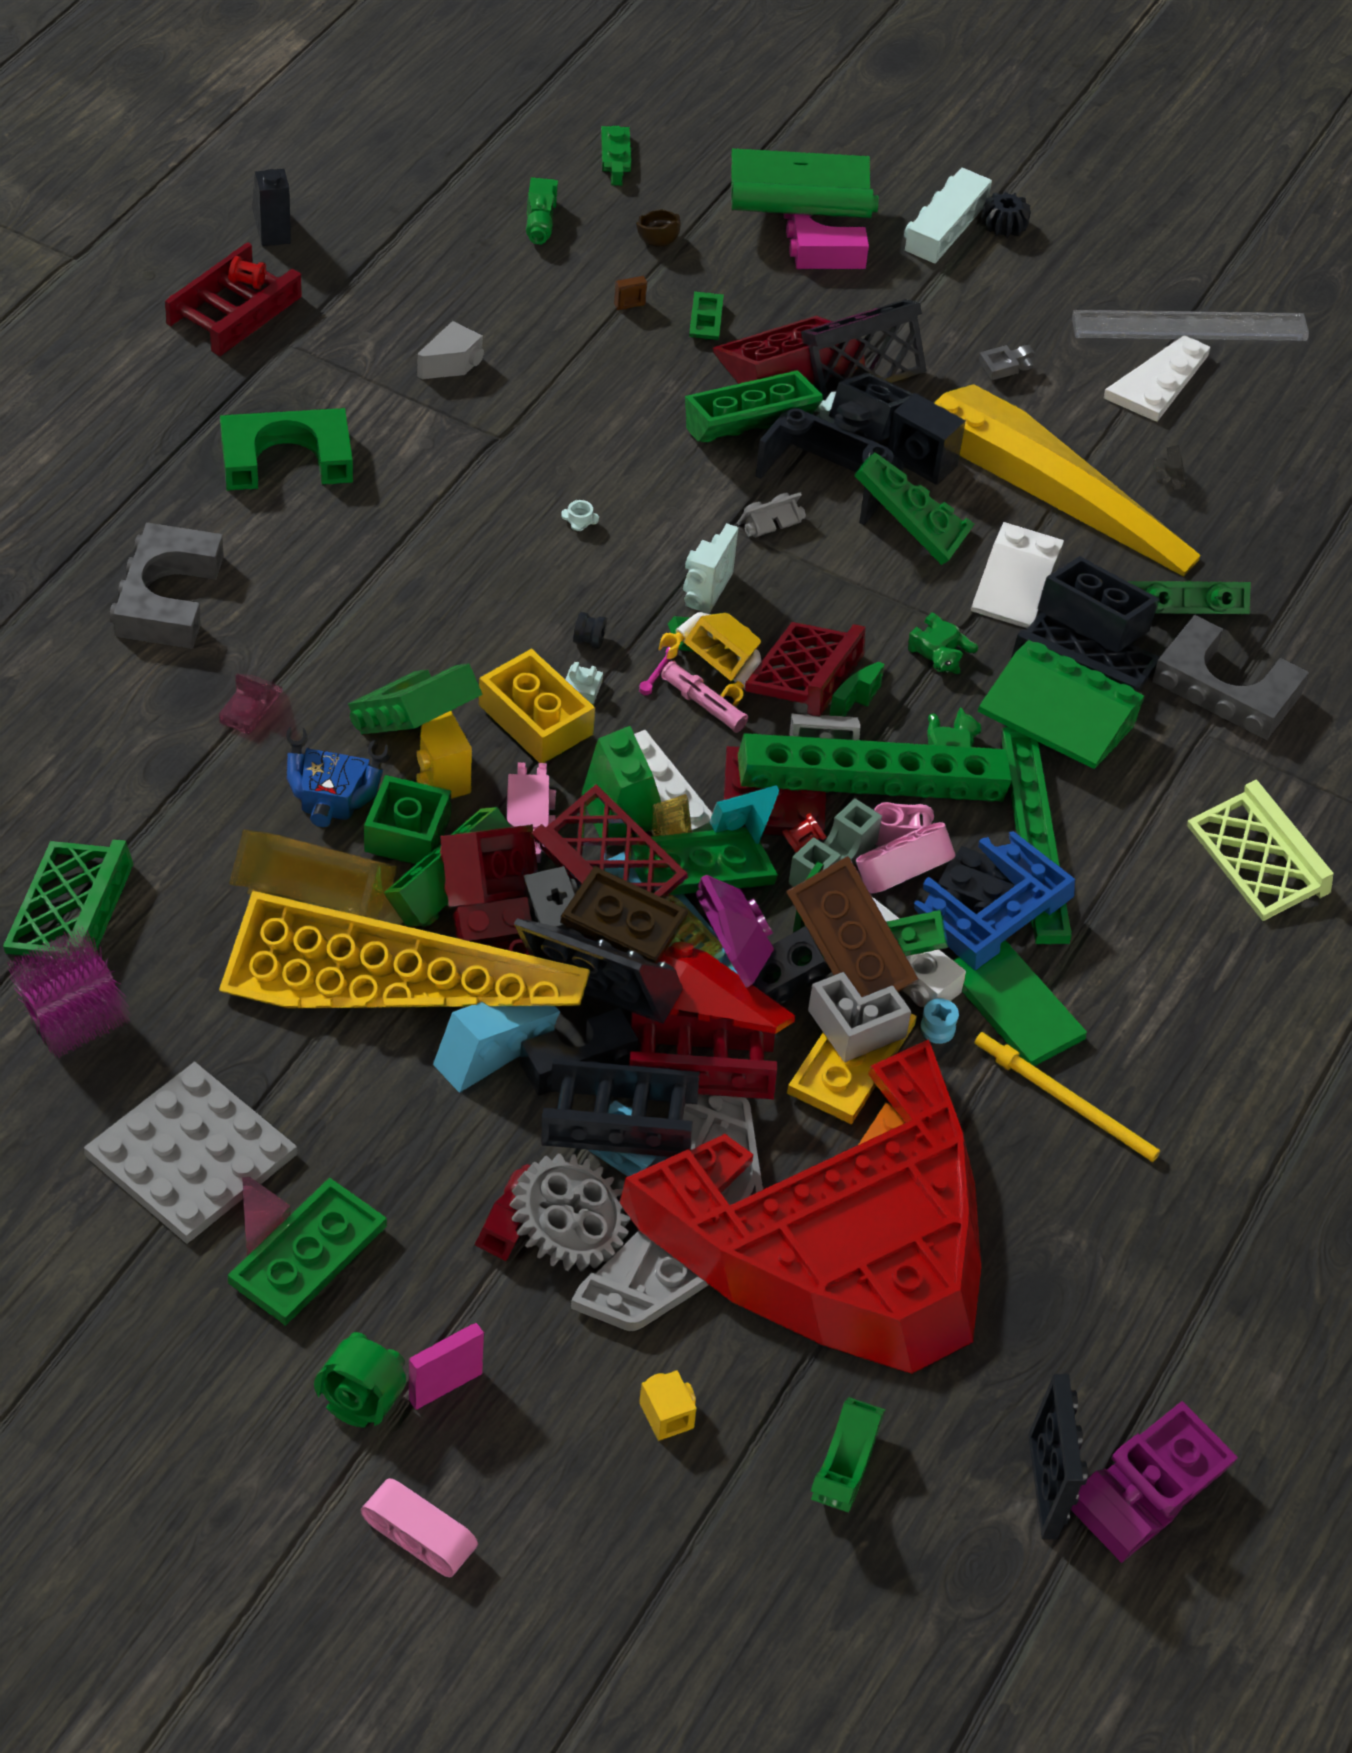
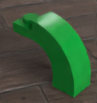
(848, 1455)

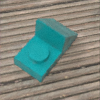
(748, 809)

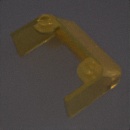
(311, 873)

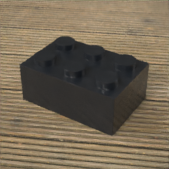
(1097, 604)

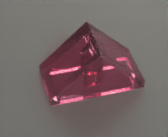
(262, 1212)

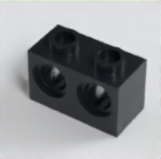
(785, 960)

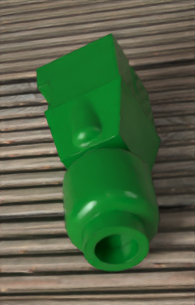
(540, 205)

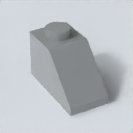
(450, 353)

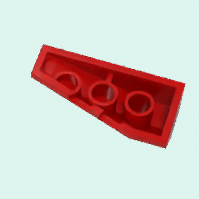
(720, 993)

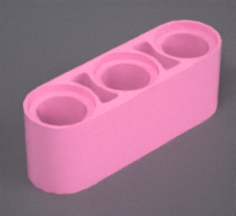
(905, 857)
(419, 1527)

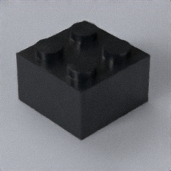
(926, 438)

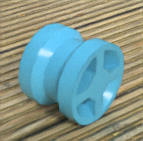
(933, 1027)

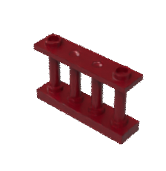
(240, 320)
(718, 1073)

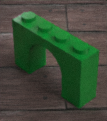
(319, 430)
(414, 700)

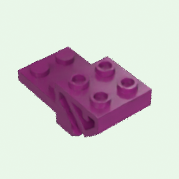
(1151, 1481)

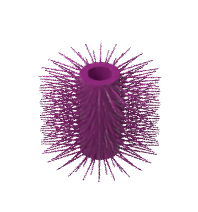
(68, 991)

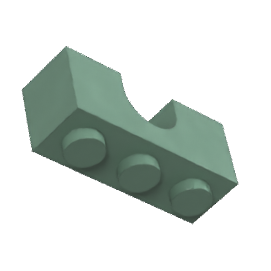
(852, 834)

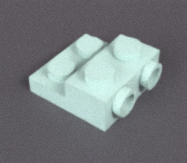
(710, 569)

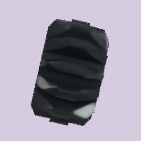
(1006, 214)

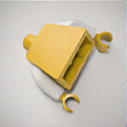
(722, 644)

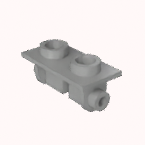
(761, 516)

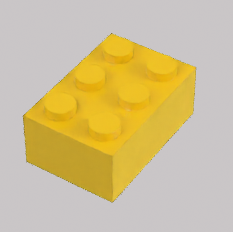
(536, 706)

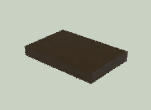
(624, 915)

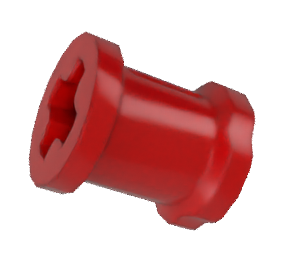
(256, 278)
(803, 833)

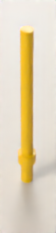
(1009, 1058)

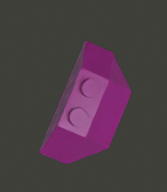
(737, 925)

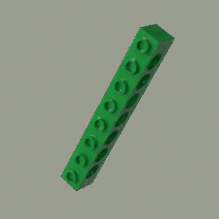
(873, 767)

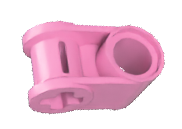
(901, 820)

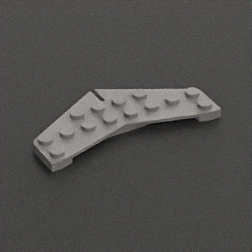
(644, 1278)

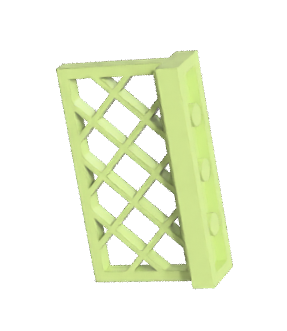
(1287, 842)

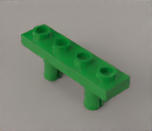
(1199, 597)

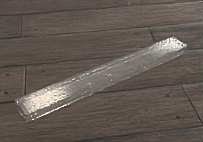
(1189, 323)

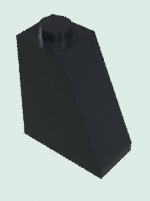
(272, 207)

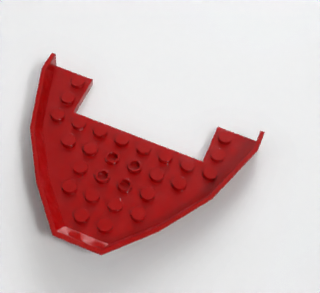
(852, 1252)

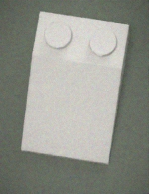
(1016, 575)

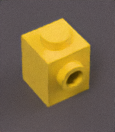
(668, 1404)

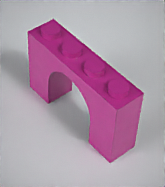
(825, 246)

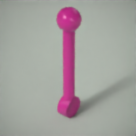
(645, 687)

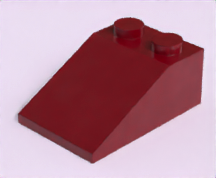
(487, 864)

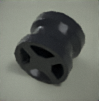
(590, 630)

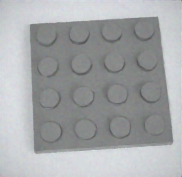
(189, 1150)

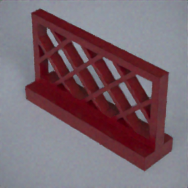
(830, 671)
(562, 853)

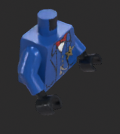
(332, 782)

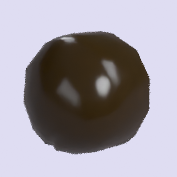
(659, 227)

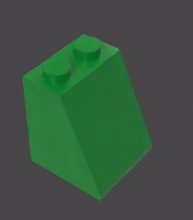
(626, 778)

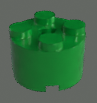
(361, 1380)

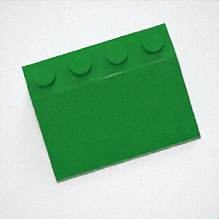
(1062, 704)

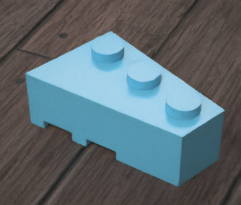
(487, 1038)

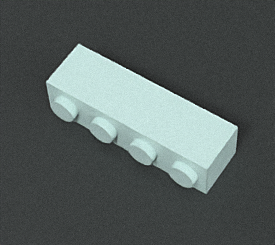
(947, 215)

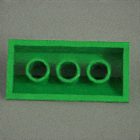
(748, 405)

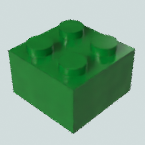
(406, 820)

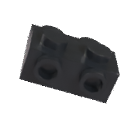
(974, 880)

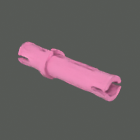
(693, 688)

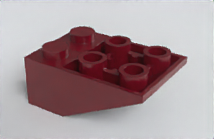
(493, 923)

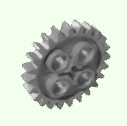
(569, 1212)

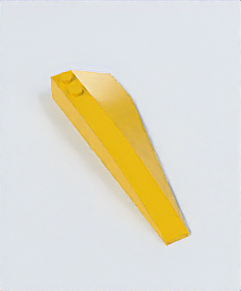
(1032, 458)
(336, 959)

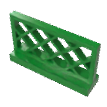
(99, 902)

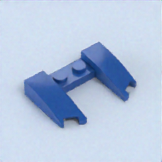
(1038, 888)

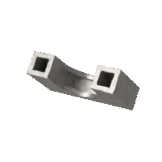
(160, 553)
(1252, 707)

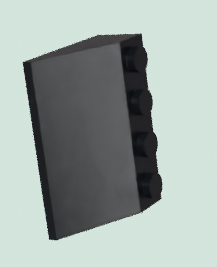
(614, 975)

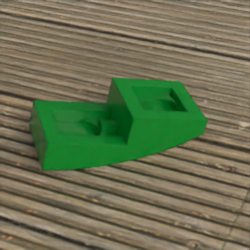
(706, 315)
(858, 688)

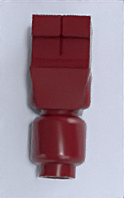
(499, 1230)

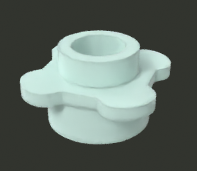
(580, 515)

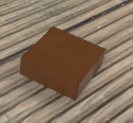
(630, 292)

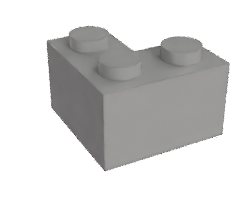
(856, 1022)

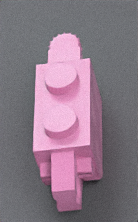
(530, 799)

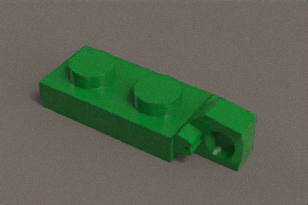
(616, 152)

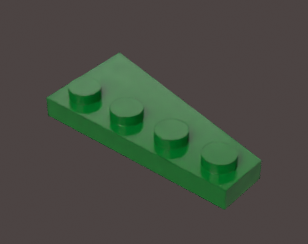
(921, 515)

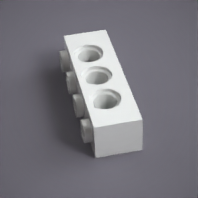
(936, 972)

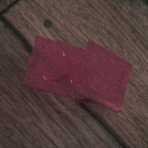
(249, 702)

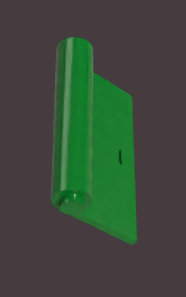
(801, 183)

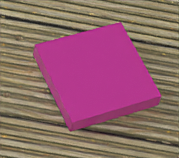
(445, 1365)

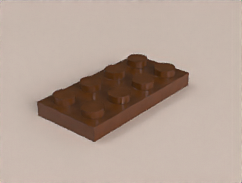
(851, 929)

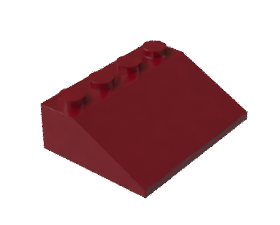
(779, 352)

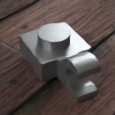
(1004, 362)

